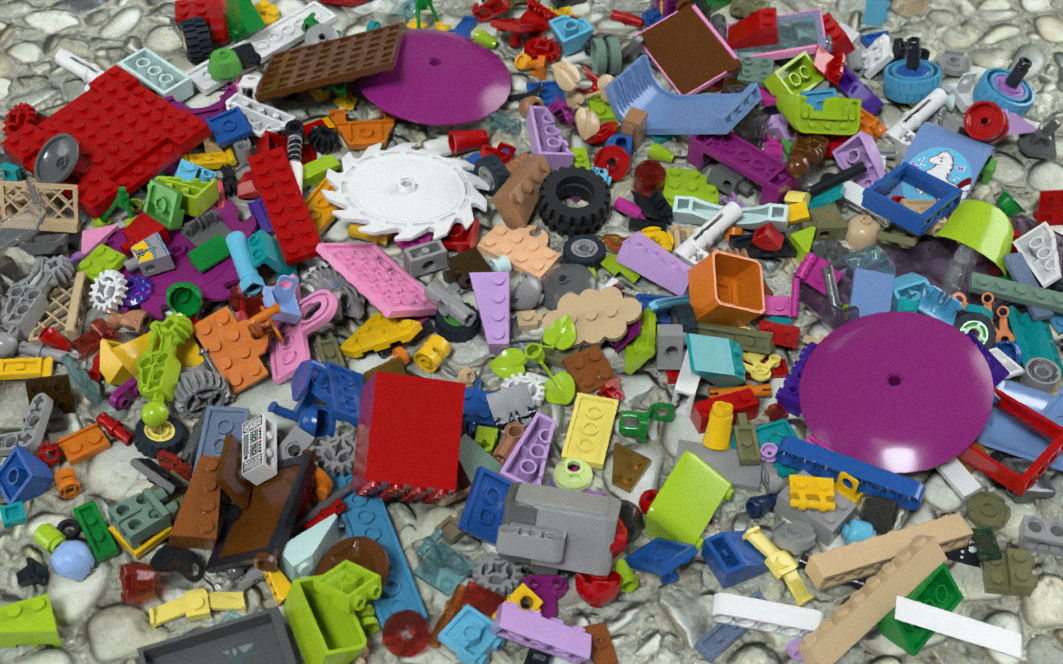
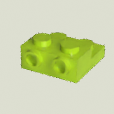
(349, 586)

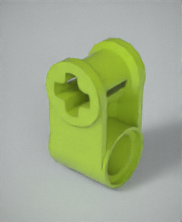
(487, 438)

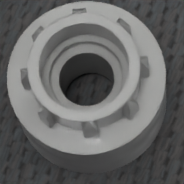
(1041, 375)

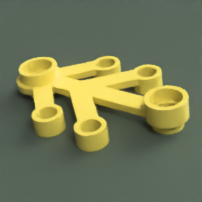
(758, 370)

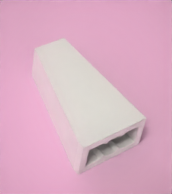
(685, 389)

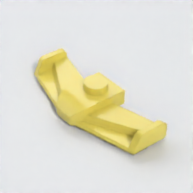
(780, 564)
(196, 606)

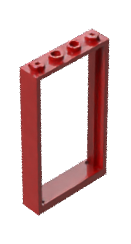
(1036, 422)

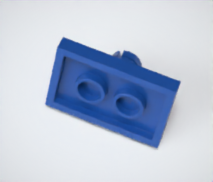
(484, 506)
(661, 558)

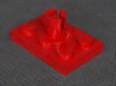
(517, 28)

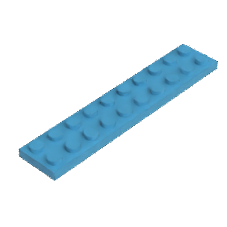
(370, 519)

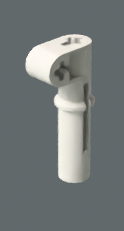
(78, 66)
(900, 134)
(692, 249)

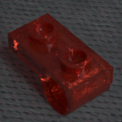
(90, 342)

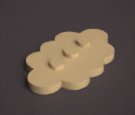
(597, 315)

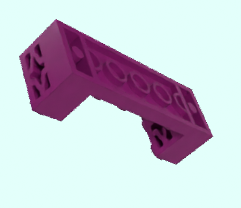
(746, 160)

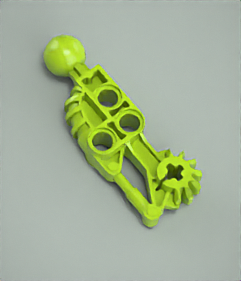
(161, 369)

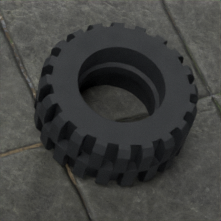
(574, 182)

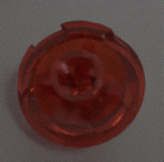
(137, 583)

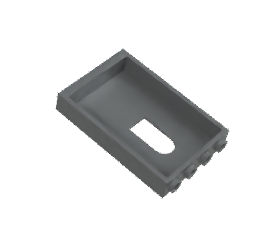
(206, 644)

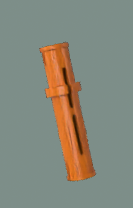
(757, 390)

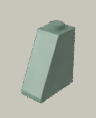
(471, 457)

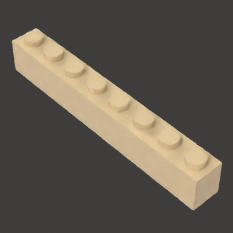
(869, 556)
(872, 601)

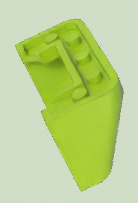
(837, 116)
(687, 501)

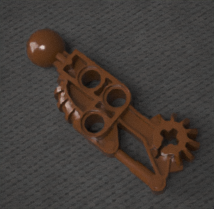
(805, 151)

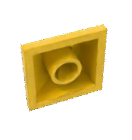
(110, 367)

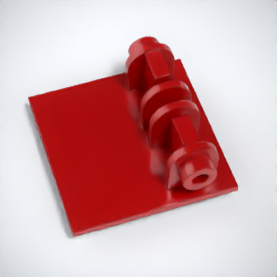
(538, 13)
(828, 65)
(1050, 207)

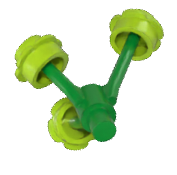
(131, 205)

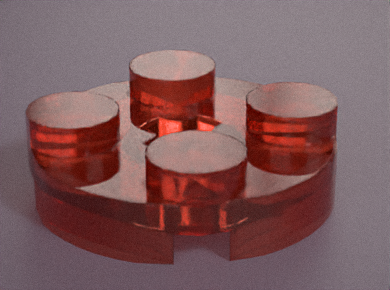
(392, 638)

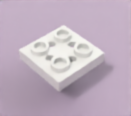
(877, 56)

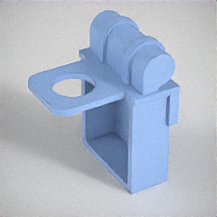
(284, 298)

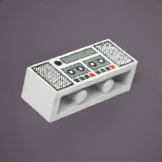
(259, 449)

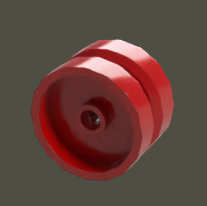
(986, 122)

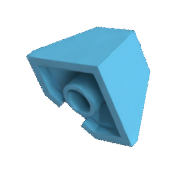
(570, 33)

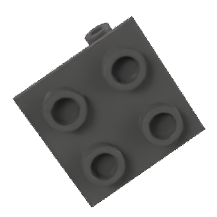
(205, 228)

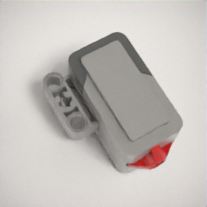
(561, 528)

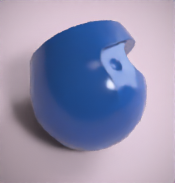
(622, 140)
(315, 421)

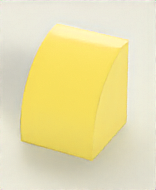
(796, 196)

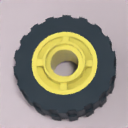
(153, 439)

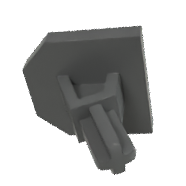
(1041, 142)

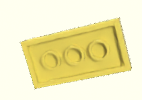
(590, 429)

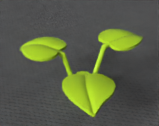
(559, 334)

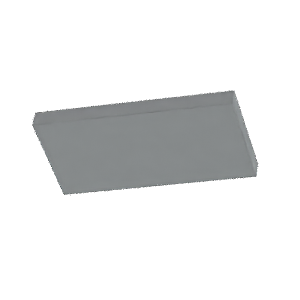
(726, 463)

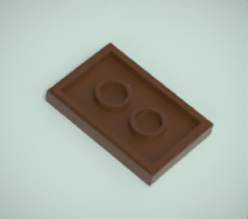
(230, 475)

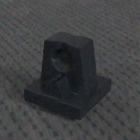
(31, 574)

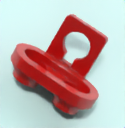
(503, 155)

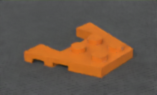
(363, 133)

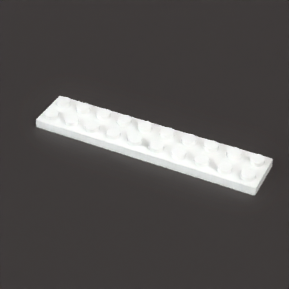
(267, 42)

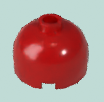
(598, 589)

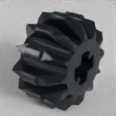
(323, 139)

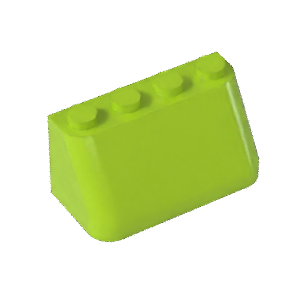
(321, 629)

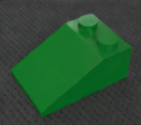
(243, 19)

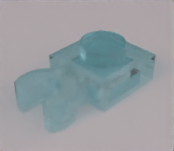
(502, 123)

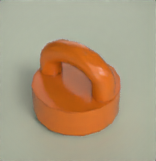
(733, 231)
(400, 351)

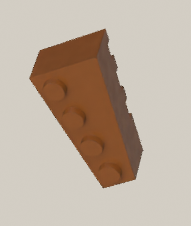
(199, 511)

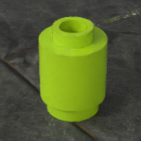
(48, 537)

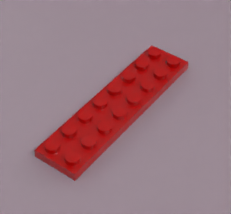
(285, 205)

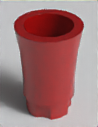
(467, 140)

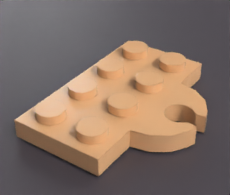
(522, 249)

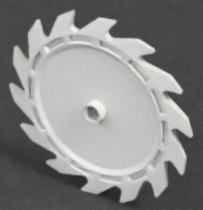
(405, 191)

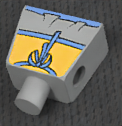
(150, 256)

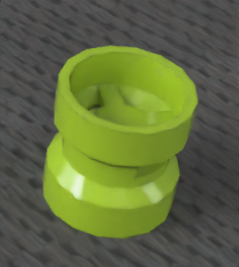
(367, 620)

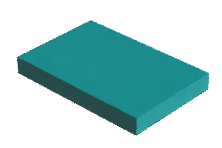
(773, 433)

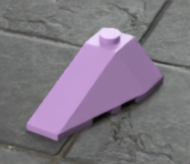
(857, 149)

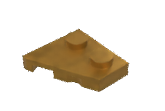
(628, 467)

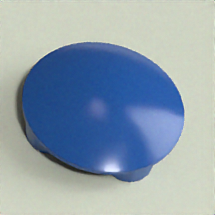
(652, 16)

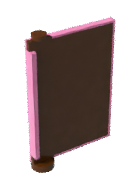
(689, 50)

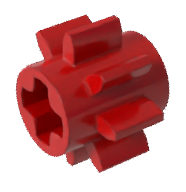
(53, 452)

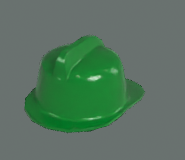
(1008, 204)

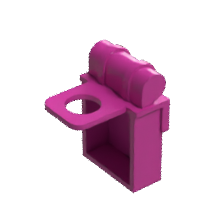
(810, 273)

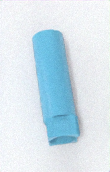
(249, 277)

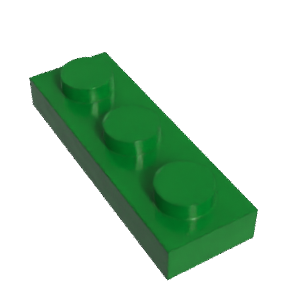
(95, 531)

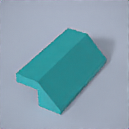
(1033, 337)

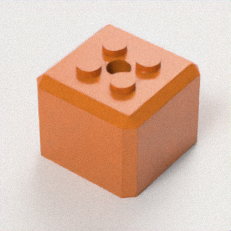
(726, 289)

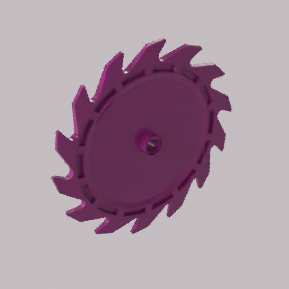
(210, 282)

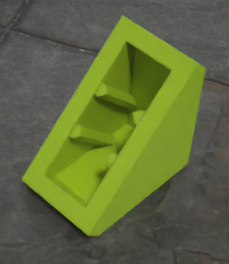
(803, 241)

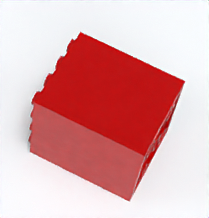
(408, 438)

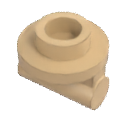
(467, 376)

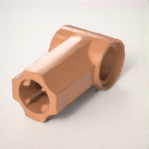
(508, 442)

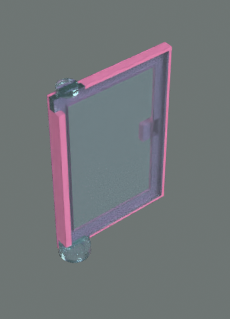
(797, 34)

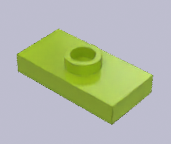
(580, 157)

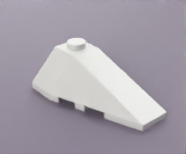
(1041, 253)

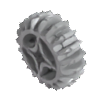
(200, 391)

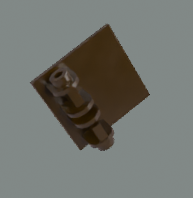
(55, 387)

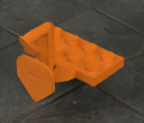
(238, 346)

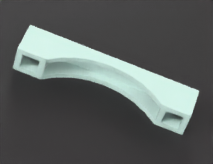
(696, 211)

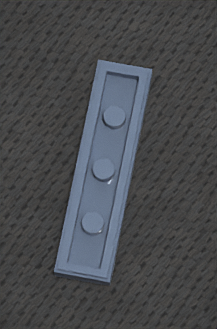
(1021, 273)
(721, 637)

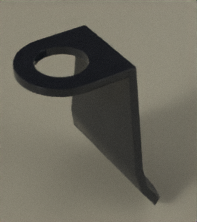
(247, 55)
(177, 558)

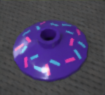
(138, 290)

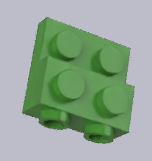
(164, 205)

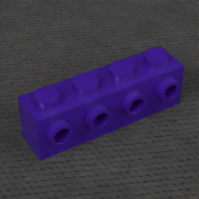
(789, 393)

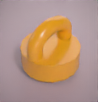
(522, 61)

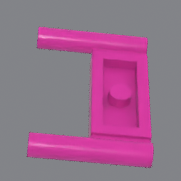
(783, 305)

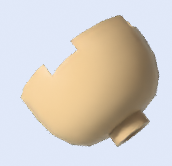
(862, 231)

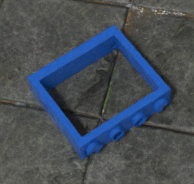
(903, 216)

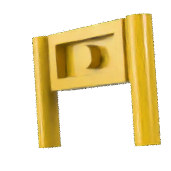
(212, 160)

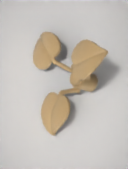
(566, 78)

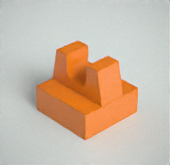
(540, 67)

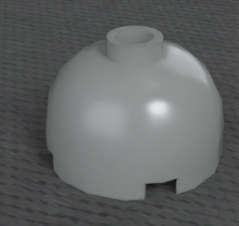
(527, 293)

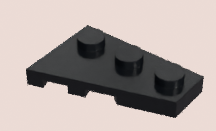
(787, 248)

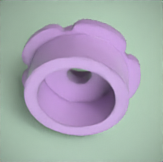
(768, 448)

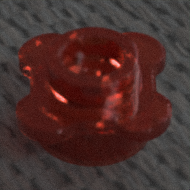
(776, 412)

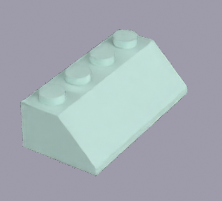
(158, 74)

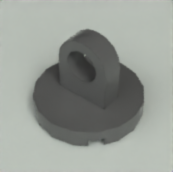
(634, 49)

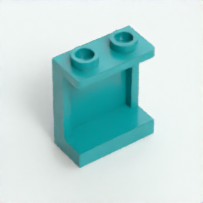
(266, 250)

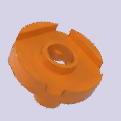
(320, 486)

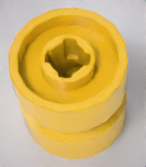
(432, 353)

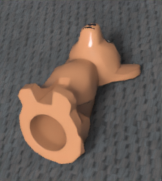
(134, 319)

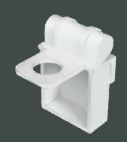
(963, 92)

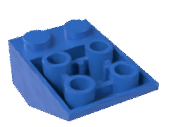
(732, 558)

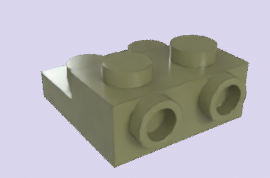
(744, 8)
(1010, 574)

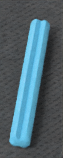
(667, 303)

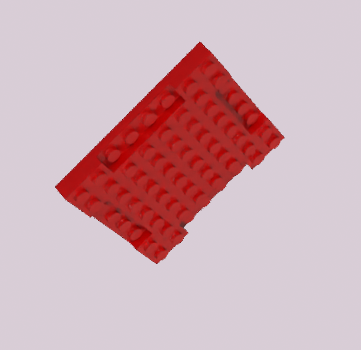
(121, 137)

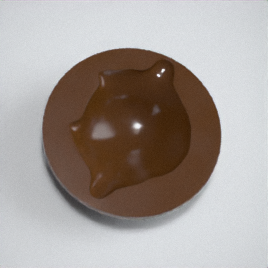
(360, 551)

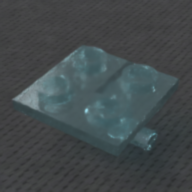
(442, 566)

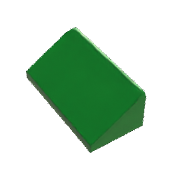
(209, 253)

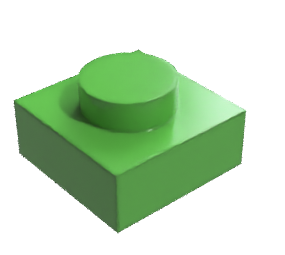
(988, 171)

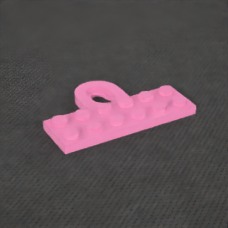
(295, 349)

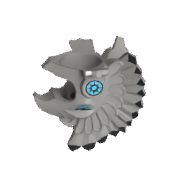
(349, 299)

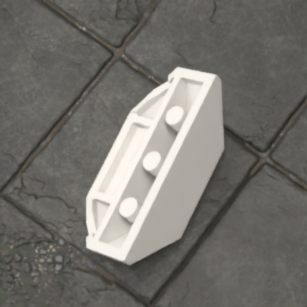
(259, 115)

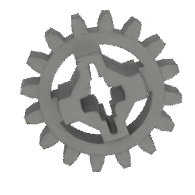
(336, 454)
(497, 574)

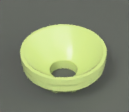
(571, 480)

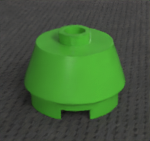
(224, 65)

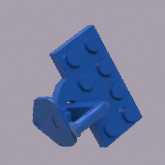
(329, 383)

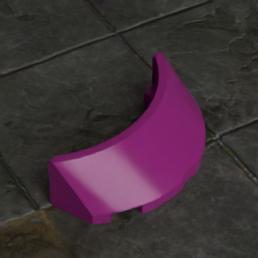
(208, 111)

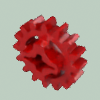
(543, 47)
(18, 118)

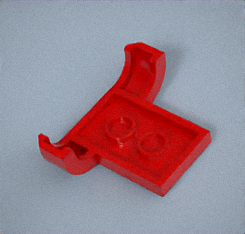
(211, 10)

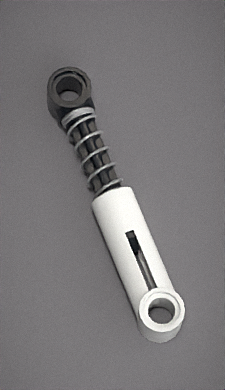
(295, 137)

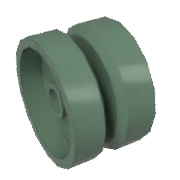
(606, 56)

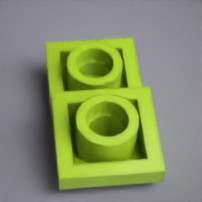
(615, 267)

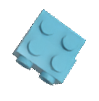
(471, 637)

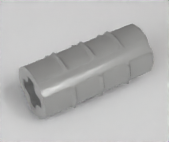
(855, 61)

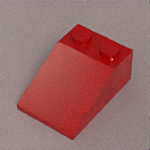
(755, 30)
(272, 140)

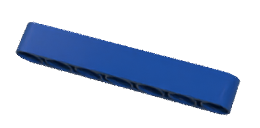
(829, 464)

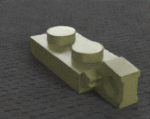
(746, 441)

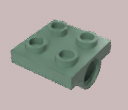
(755, 70)

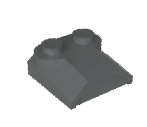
(46, 245)

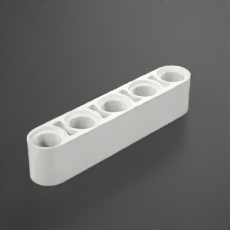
(853, 198)
(765, 615)

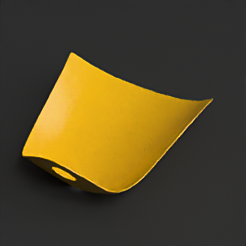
(131, 351)

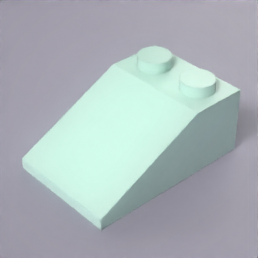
(307, 549)

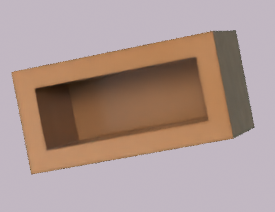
(635, 125)

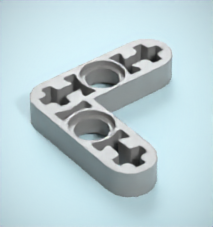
(32, 435)

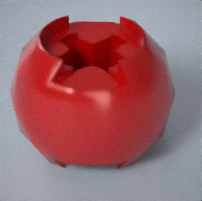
(646, 500)

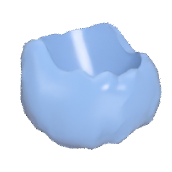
(72, 560)

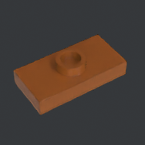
(601, 645)

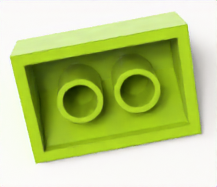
(794, 77)

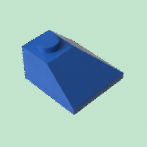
(23, 476)

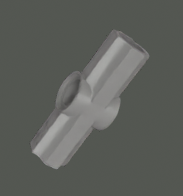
(450, 304)

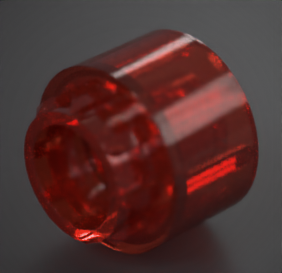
(648, 177)

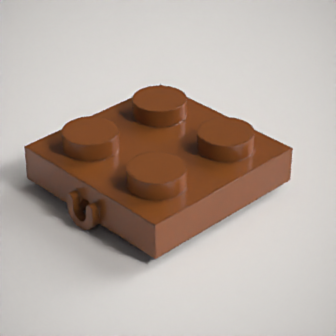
(589, 369)

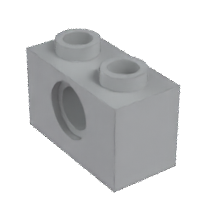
(425, 258)
(669, 346)
(296, 441)

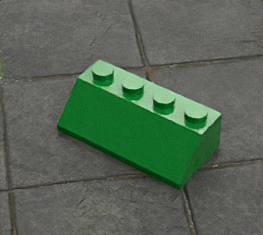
(936, 591)

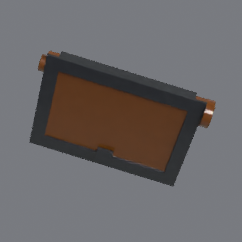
(263, 527)

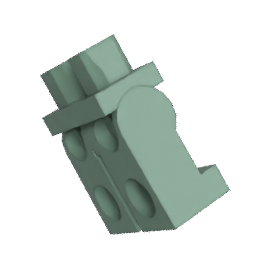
(142, 515)

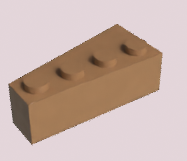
(521, 191)

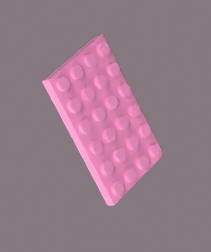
(378, 278)

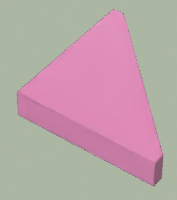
(94, 237)

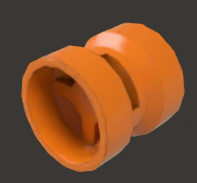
(67, 483)

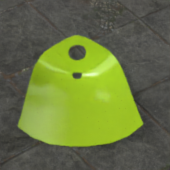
(981, 228)

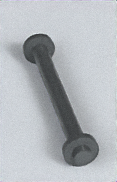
(203, 352)

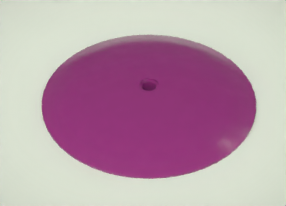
(440, 80)
(905, 428)

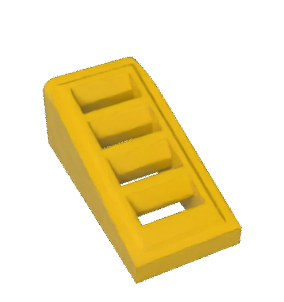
(278, 585)

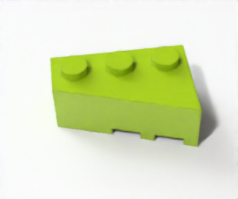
(197, 195)
(29, 623)

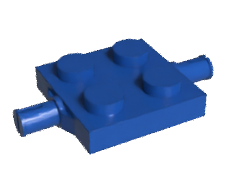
(476, 408)

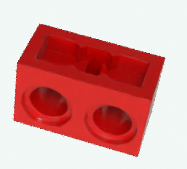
(783, 334)

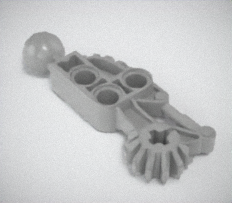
(28, 303)

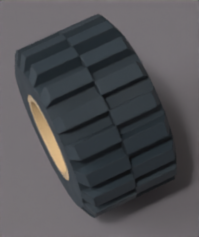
(195, 39)

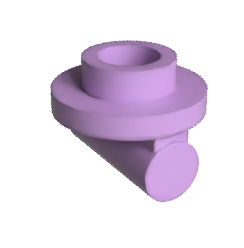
(793, 651)

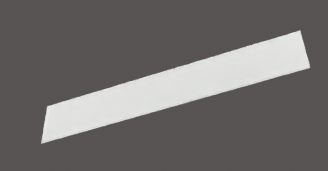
(958, 626)

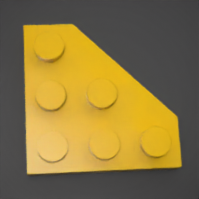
(378, 334)

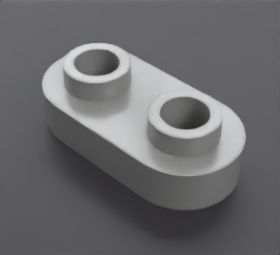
(770, 478)

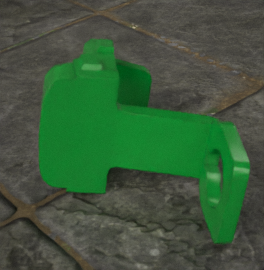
(644, 420)

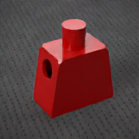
(141, 228)

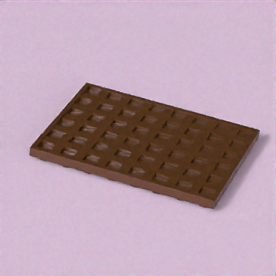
(331, 62)

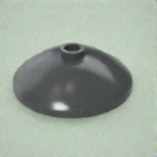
(56, 159)
(565, 280)

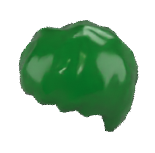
(184, 298)

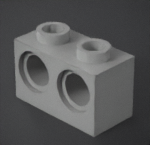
(1041, 535)

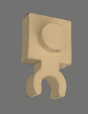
(529, 319)

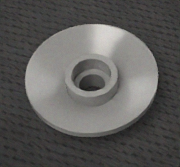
(313, 33)

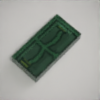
(985, 544)

